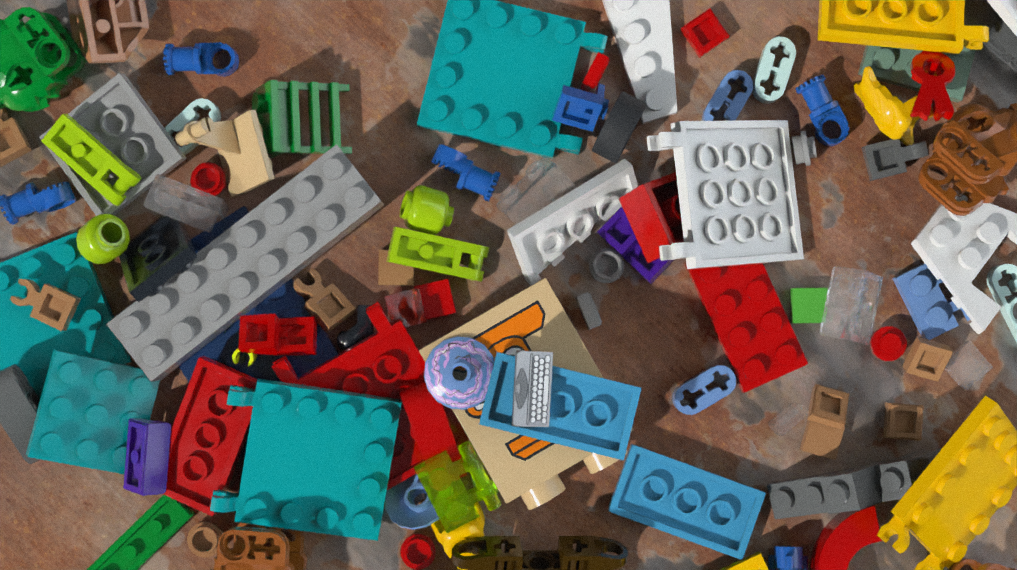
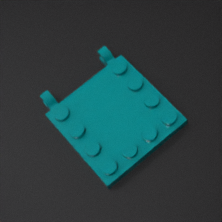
(503, 74)
(32, 342)
(313, 459)

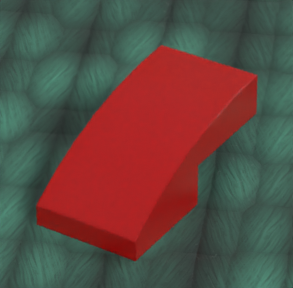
(277, 335)

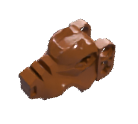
(976, 174)
(260, 555)

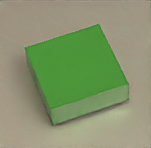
(807, 304)

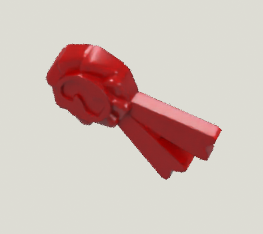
(933, 72)

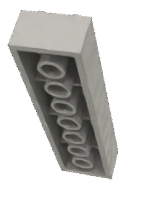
(246, 264)

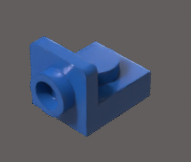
(581, 107)

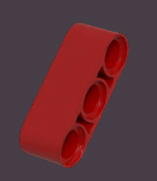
(429, 423)

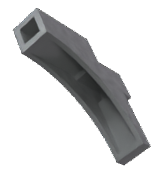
(849, 488)

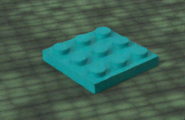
(88, 411)

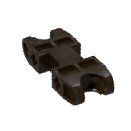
(586, 556)

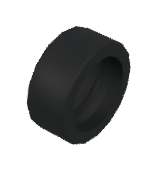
(619, 127)

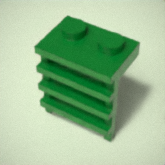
(280, 117)

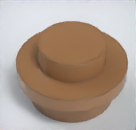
(204, 539)

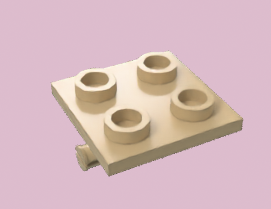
(239, 148)

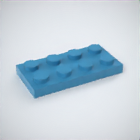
(583, 409)
(686, 501)

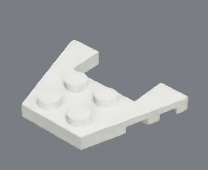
(959, 248)

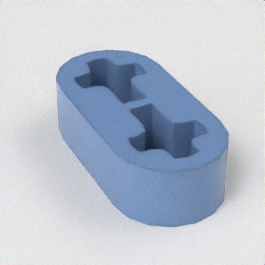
(721, 93)
(709, 396)

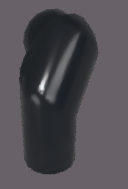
(358, 332)

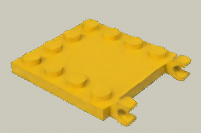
(900, 24)
(958, 489)

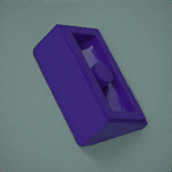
(147, 456)

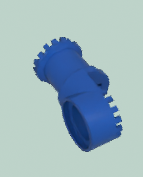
(198, 59)
(823, 109)
(471, 176)
(33, 200)

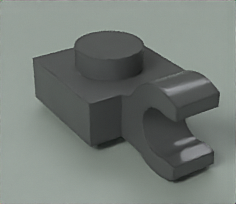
(889, 159)

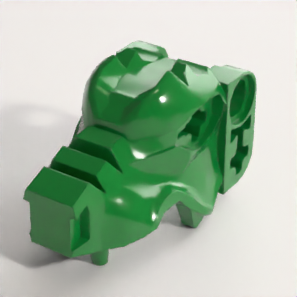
(28, 52)

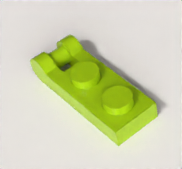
(90, 159)
(436, 254)

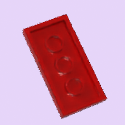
(749, 322)
(207, 435)

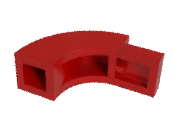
(844, 538)

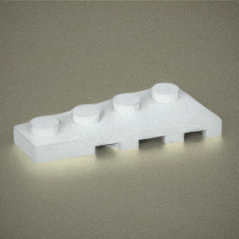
(646, 51)
(553, 229)

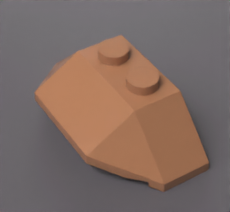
(107, 28)

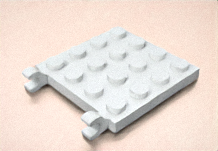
(733, 192)

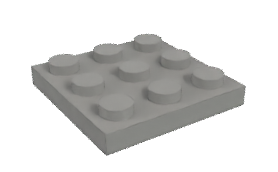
(131, 132)

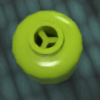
(426, 210)
(103, 239)

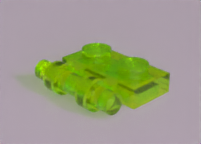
(447, 491)

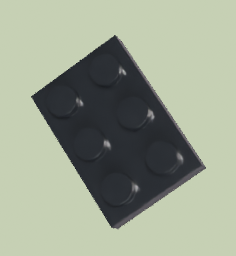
(156, 257)

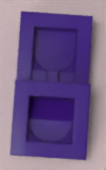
(620, 237)

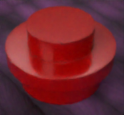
(208, 178)
(888, 343)
(418, 551)

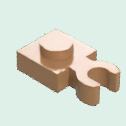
(12, 139)
(325, 304)
(49, 305)

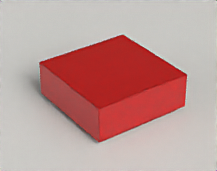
(704, 33)
(595, 73)
(437, 298)

